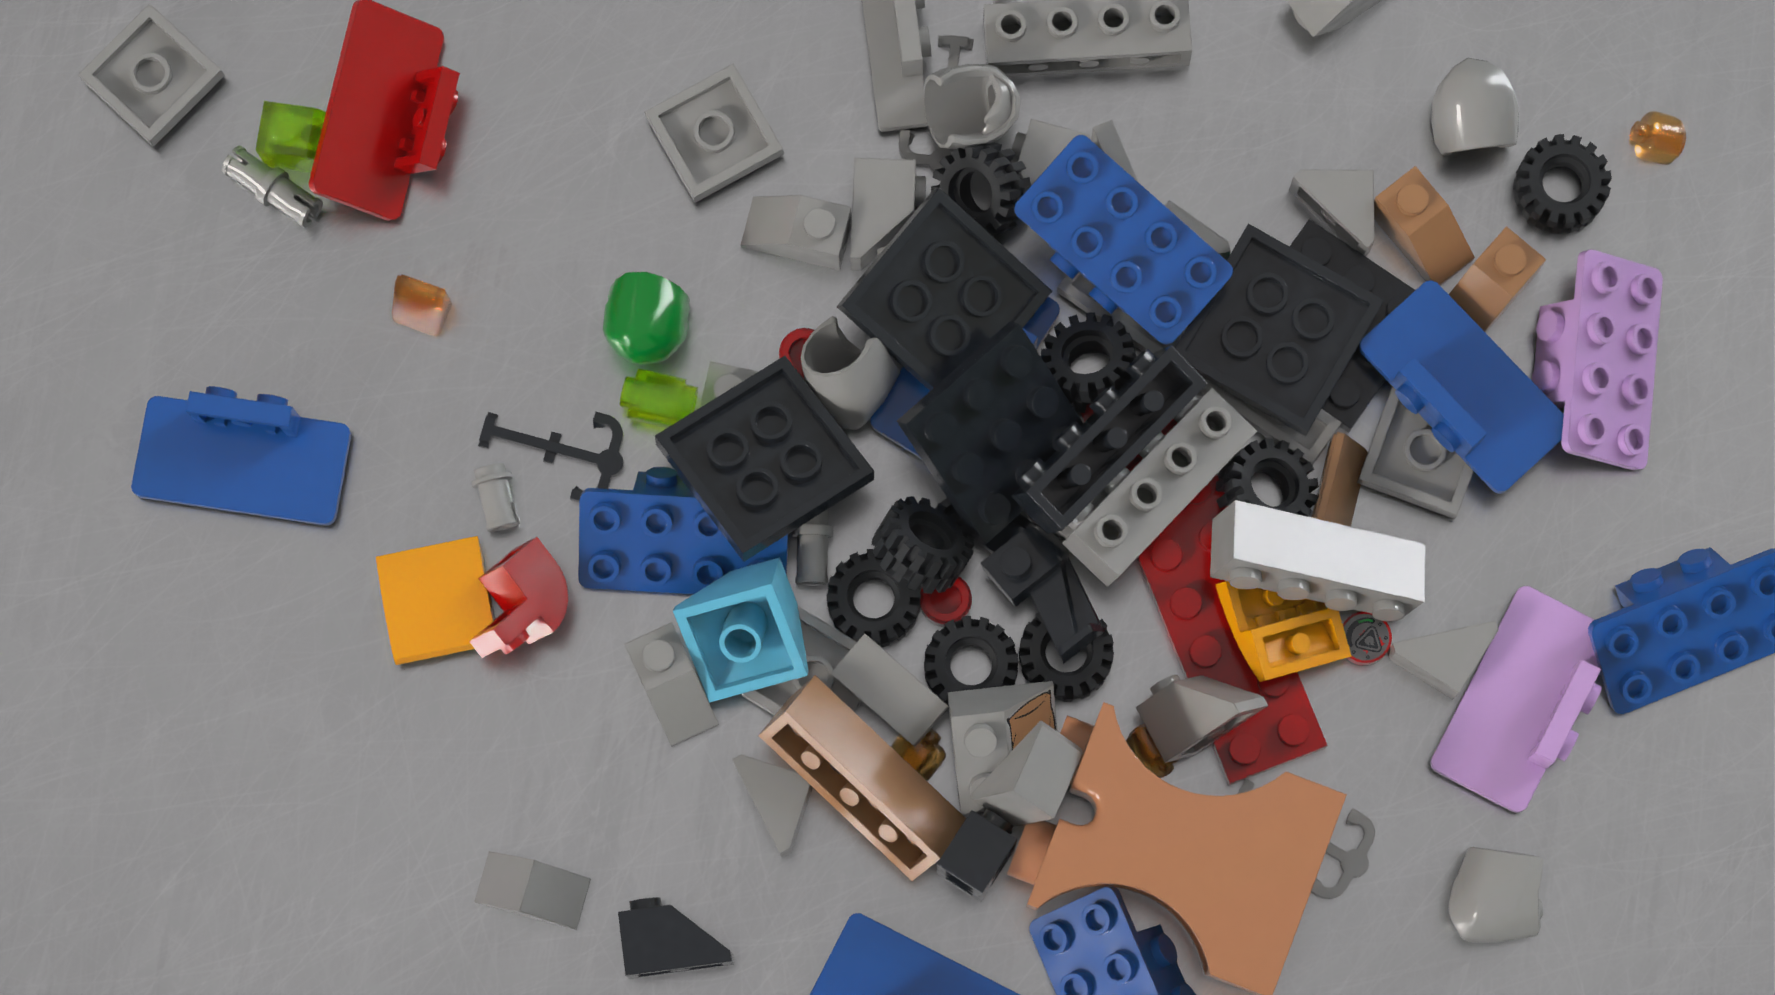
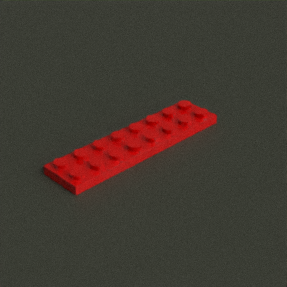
(1203, 642)

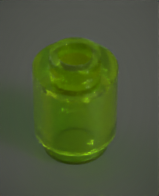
(657, 398)

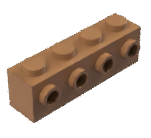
(863, 775)

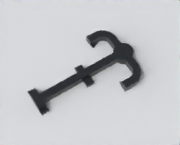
(609, 461)

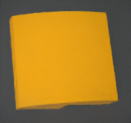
(434, 599)
(1282, 633)

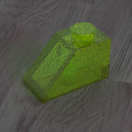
(289, 135)

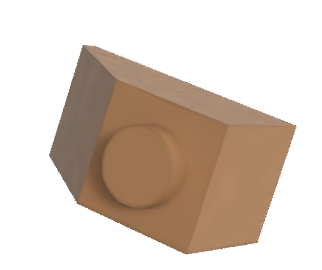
(1422, 227)
(1497, 278)

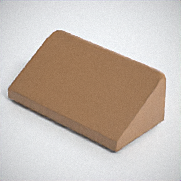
(1338, 482)

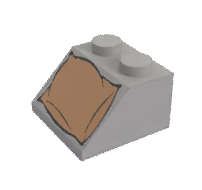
(989, 726)

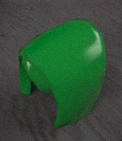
(645, 317)

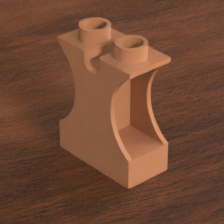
(1220, 864)

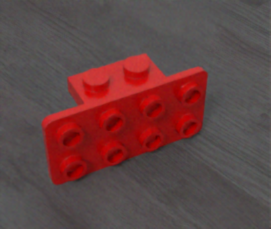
(383, 111)

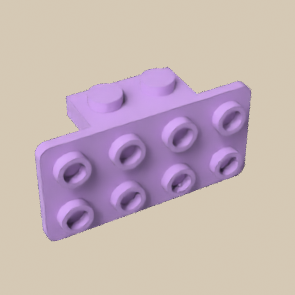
(1601, 358)
(1521, 702)

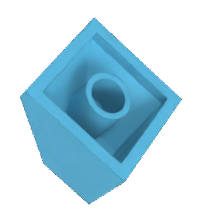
(744, 631)

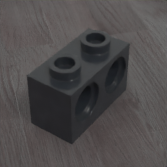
(978, 853)

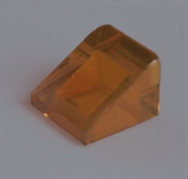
(420, 305)

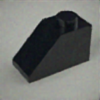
(666, 941)

